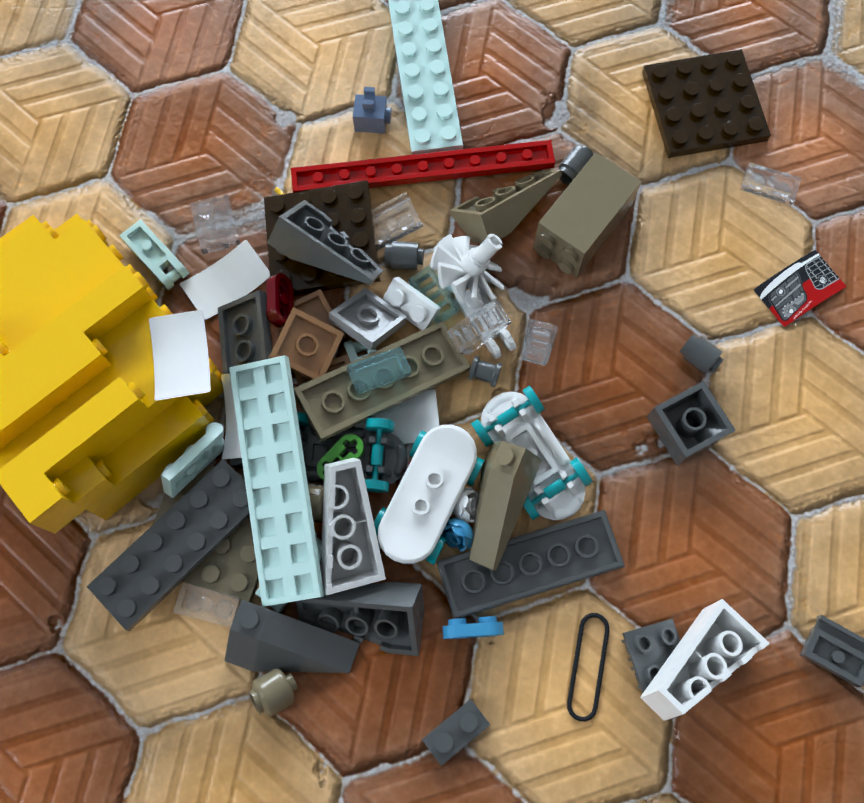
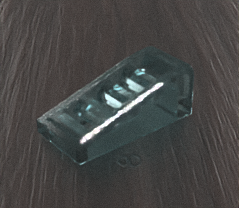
(422, 276)

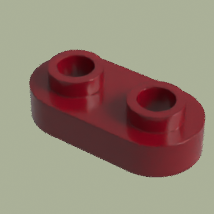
(279, 299)

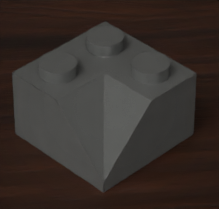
(690, 423)

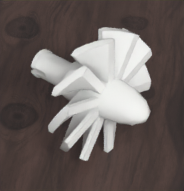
(465, 266)

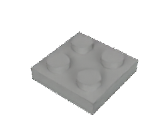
(367, 318)

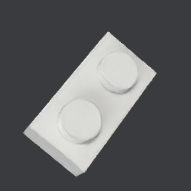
(412, 303)

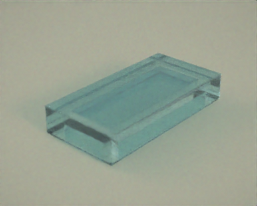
(379, 370)

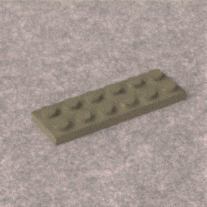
(335, 406)

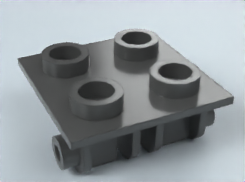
(650, 649)

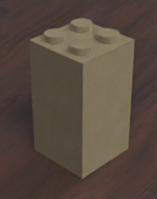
(585, 214)

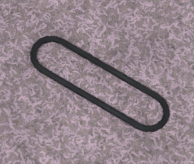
(575, 665)

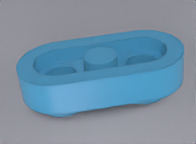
(460, 629)

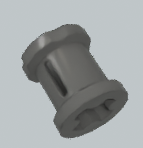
(485, 371)

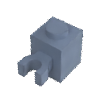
(371, 112)

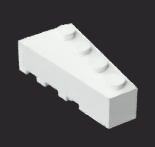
(348, 530)
(702, 659)

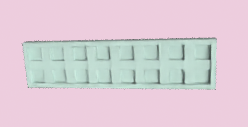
(425, 76)
(276, 482)

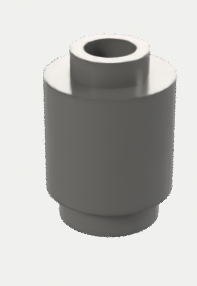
(574, 163)
(403, 255)
(702, 354)

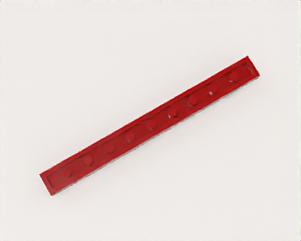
(428, 166)

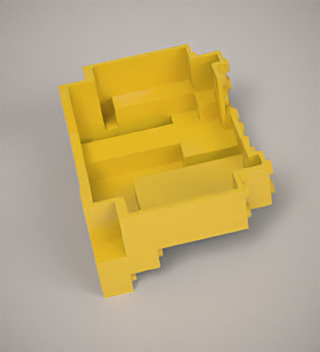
(81, 377)

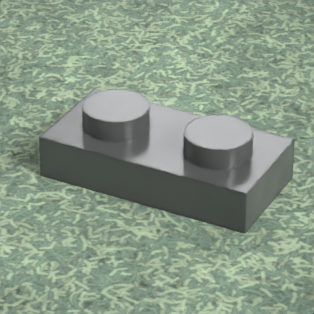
(455, 732)

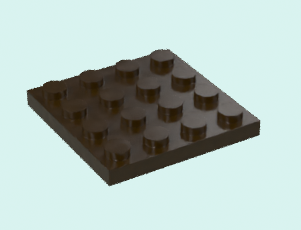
(705, 103)
(350, 211)

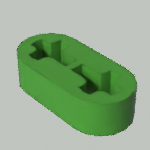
(338, 450)

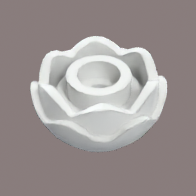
(466, 505)

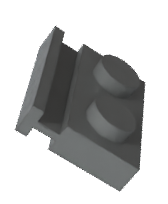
(836, 650)

